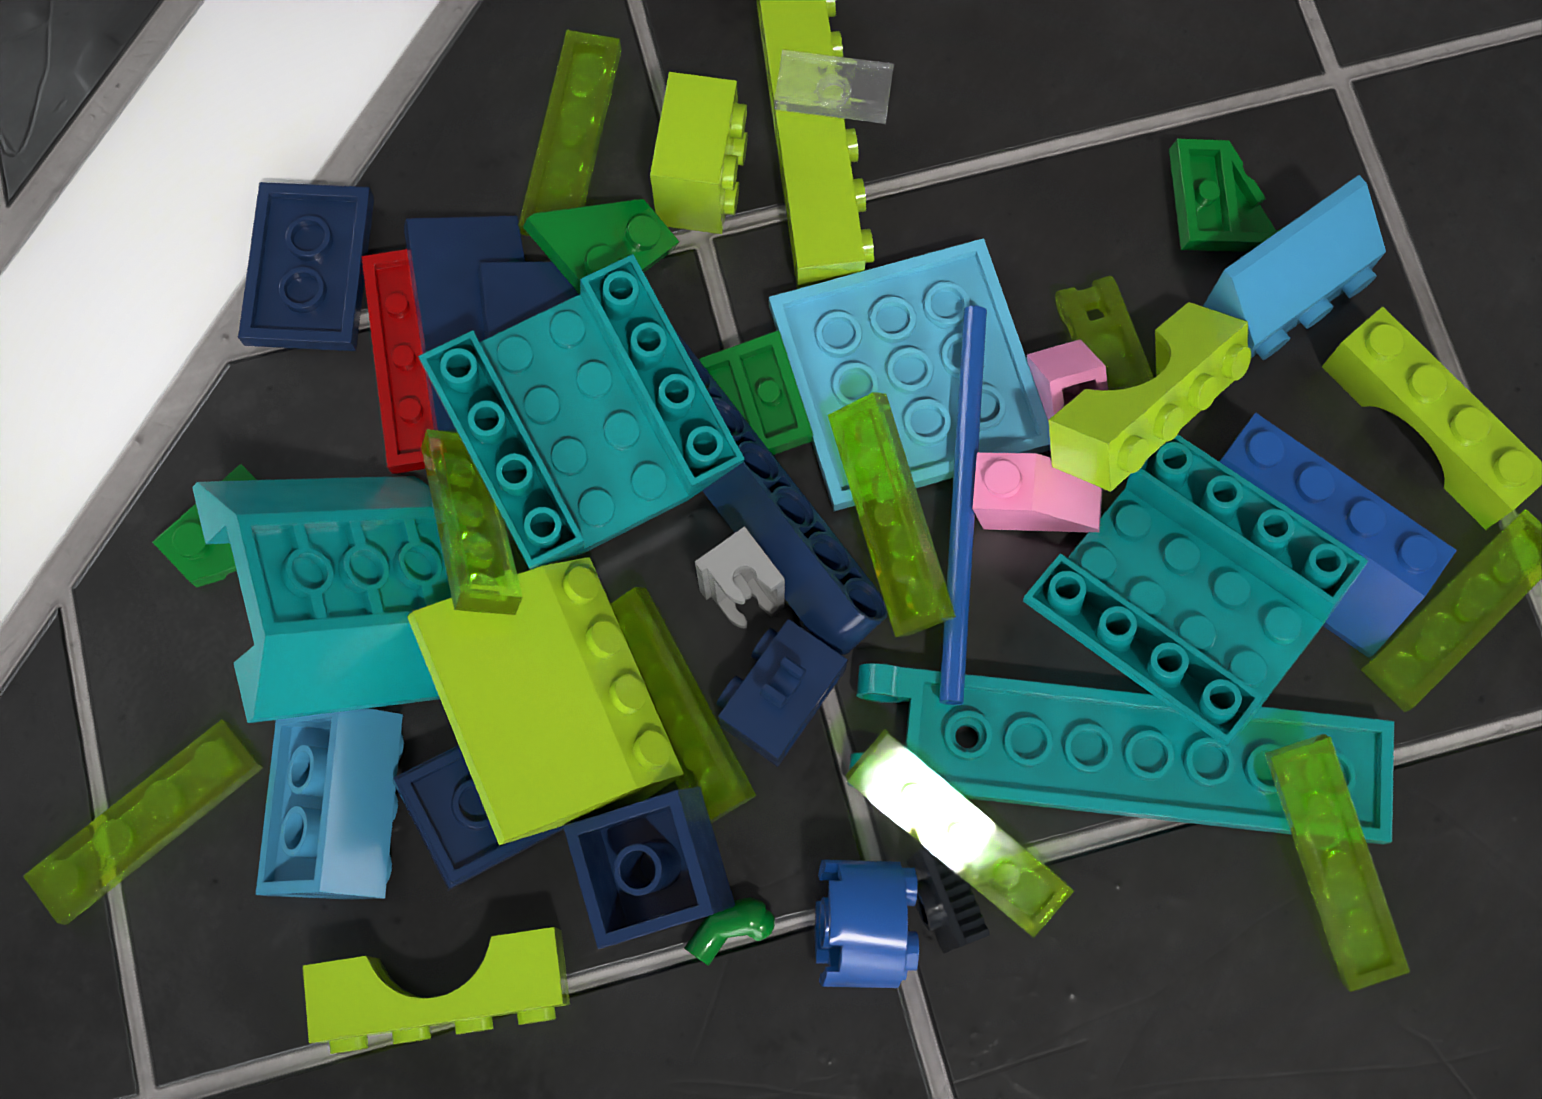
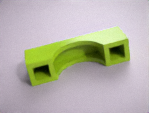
(1113, 432)
(1479, 455)
(360, 1000)

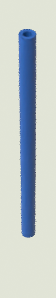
(962, 514)

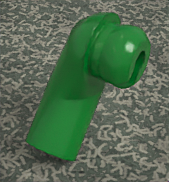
(745, 918)

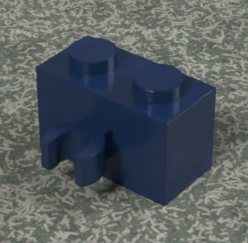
(780, 691)

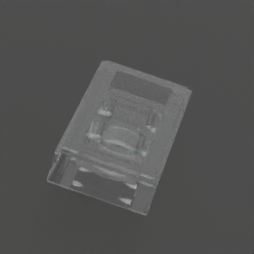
(833, 86)

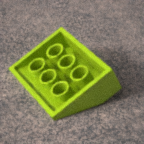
(547, 703)

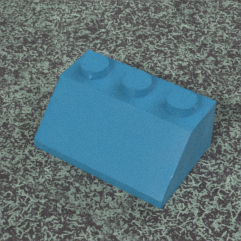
(1302, 269)
(331, 805)

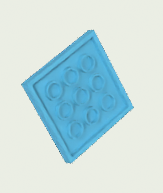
(902, 337)

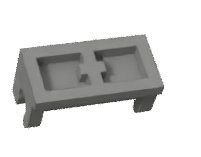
(737, 572)

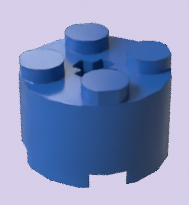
(865, 924)

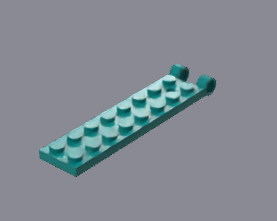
(1124, 751)

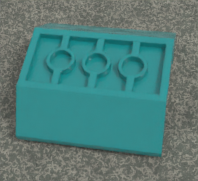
(584, 416)
(1198, 587)
(329, 589)

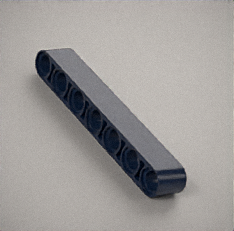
(819, 573)

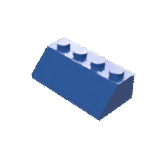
(1399, 551)

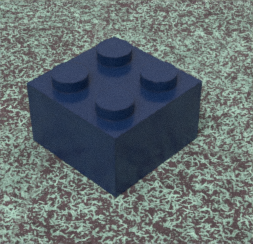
(649, 866)

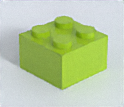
(698, 152)

